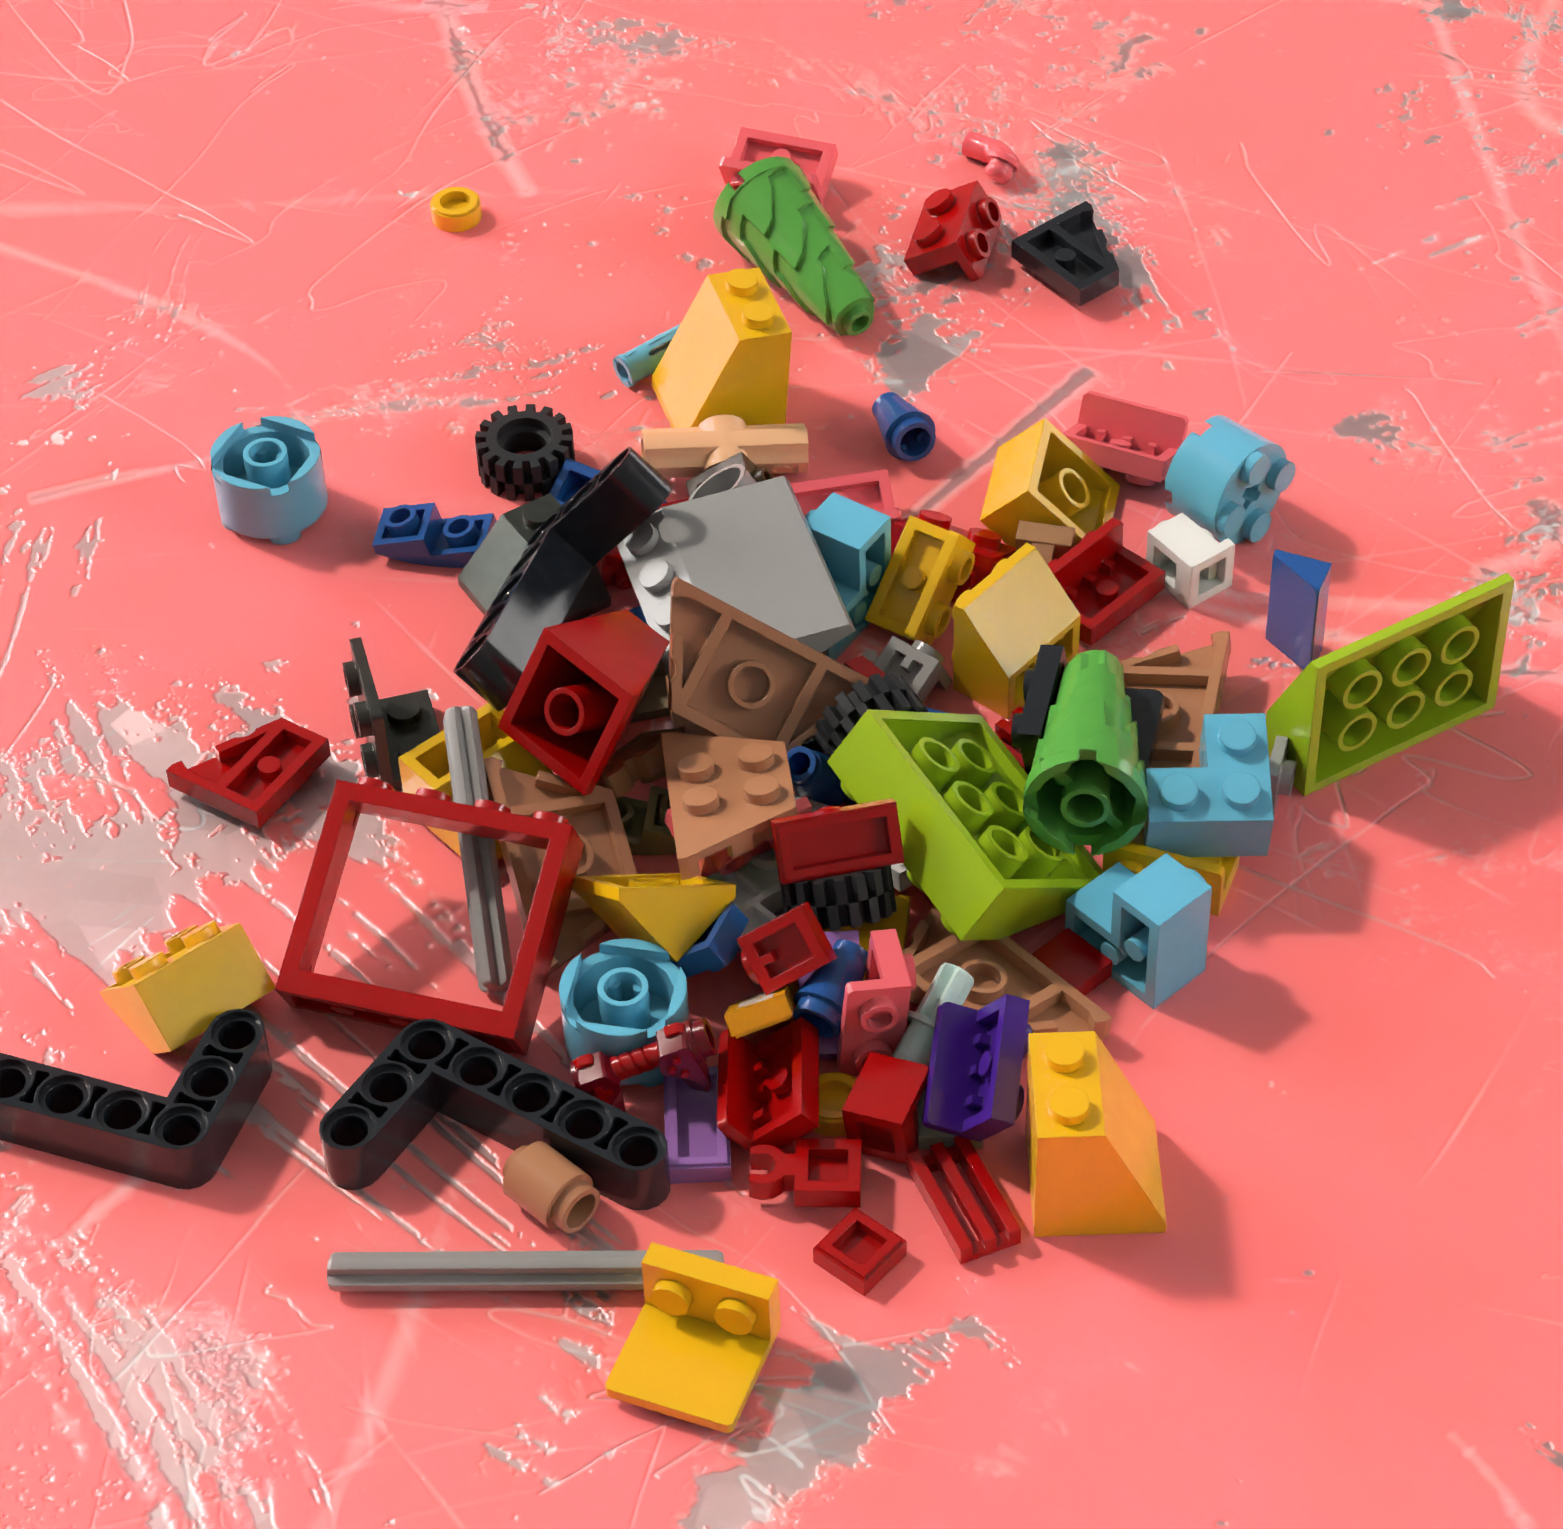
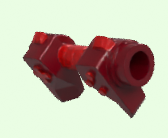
(678, 1051)

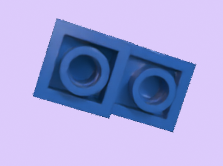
(423, 538)

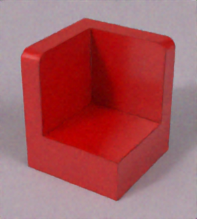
(883, 1106)

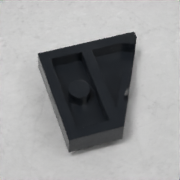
(1069, 255)

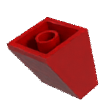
(583, 693)

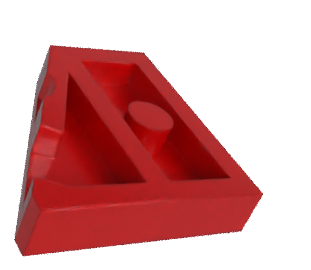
(254, 772)

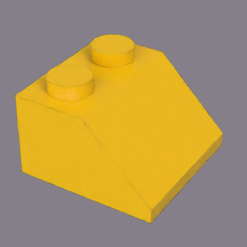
(1046, 481)

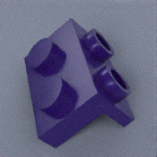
(977, 1068)

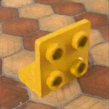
(697, 1338)

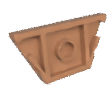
(744, 674)
(1190, 688)
(724, 794)
(596, 823)
(1003, 969)

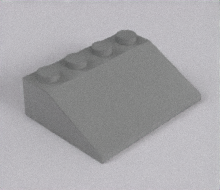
(745, 550)

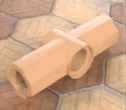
(697, 449)

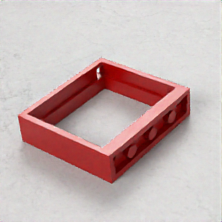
(392, 1008)

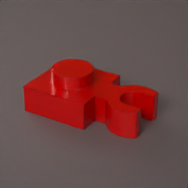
(819, 1173)

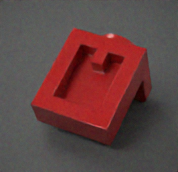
(785, 949)

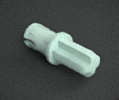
(949, 985)

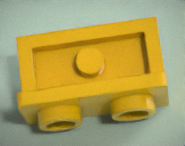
(922, 581)

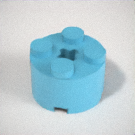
(269, 479)
(1228, 480)
(621, 1000)

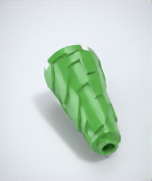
(792, 240)
(1087, 766)

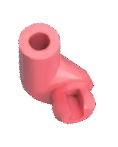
(995, 153)

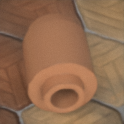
(550, 1187)

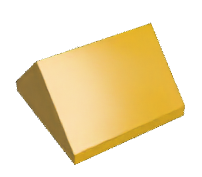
(656, 906)

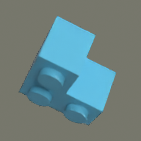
(856, 551)
(1224, 802)
(1147, 925)

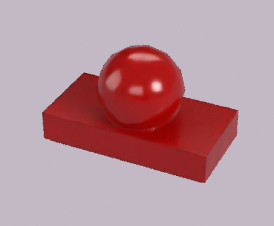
(837, 840)

